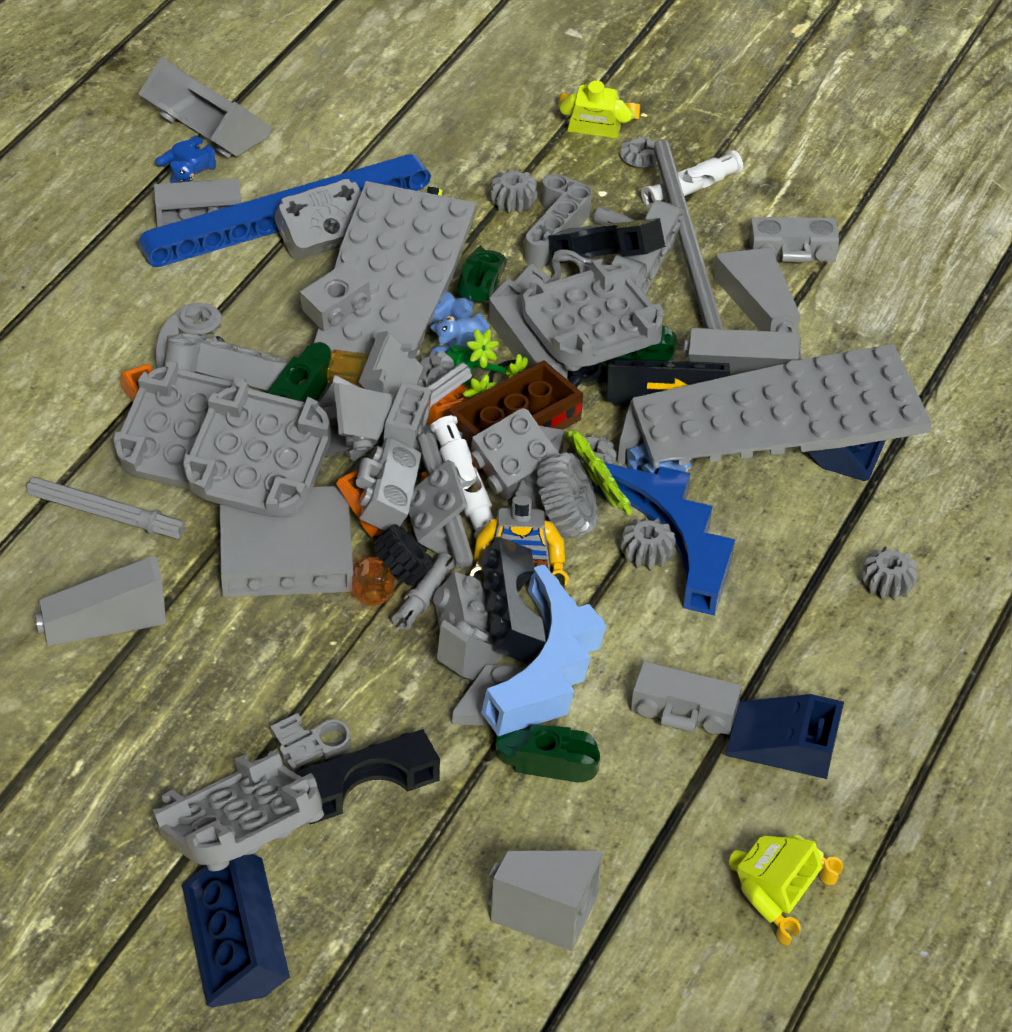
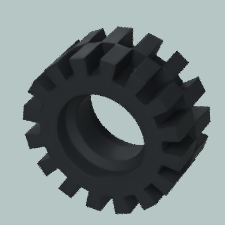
(403, 554)

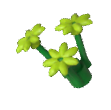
(482, 350)

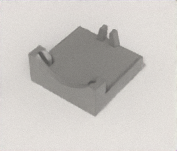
(390, 365)

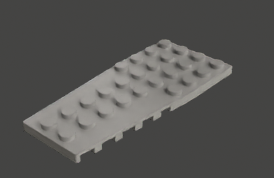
(408, 254)
(799, 403)

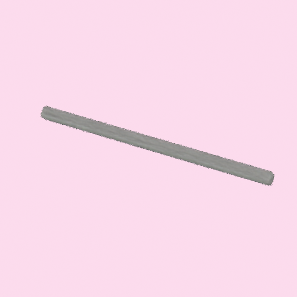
(688, 237)

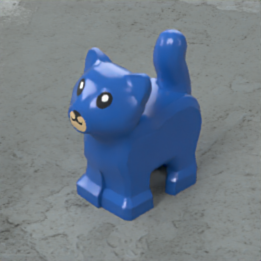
(187, 159)

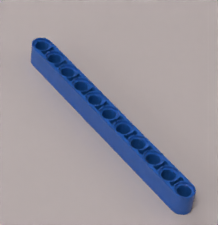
(256, 217)

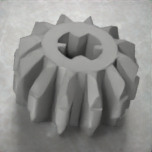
(513, 191)
(648, 543)
(890, 573)

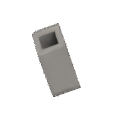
(466, 648)

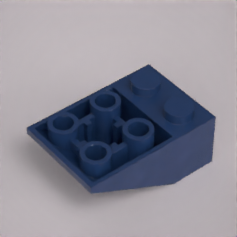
(787, 733)

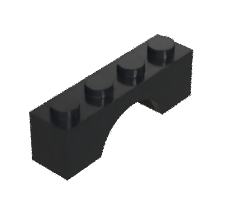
(615, 238)
(514, 626)
(402, 760)

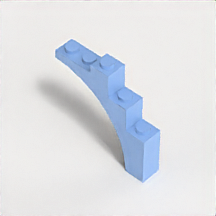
(545, 686)

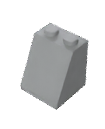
(546, 893)

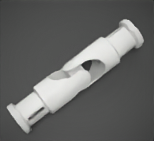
(697, 177)
(457, 451)

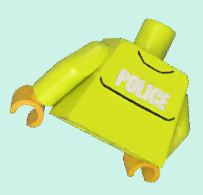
(597, 110)
(779, 874)

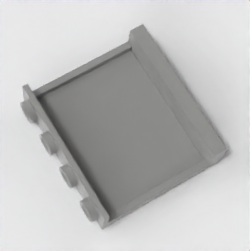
(288, 554)

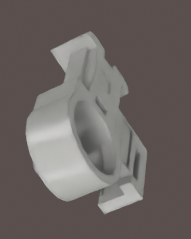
(300, 748)

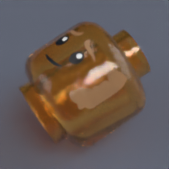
(372, 581)

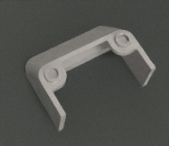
(203, 110)
(356, 418)

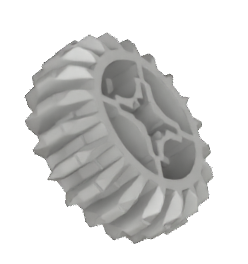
(567, 495)

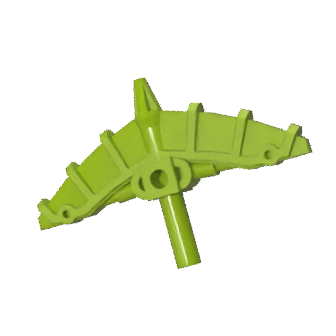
(597, 471)

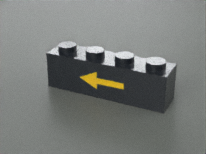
(642, 377)

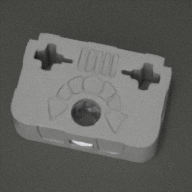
(313, 213)

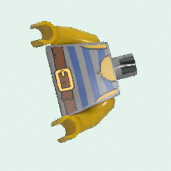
(526, 528)

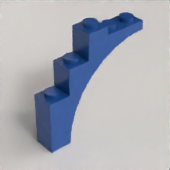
(703, 554)

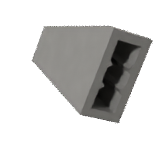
(758, 288)
(510, 325)
(743, 348)
(105, 605)

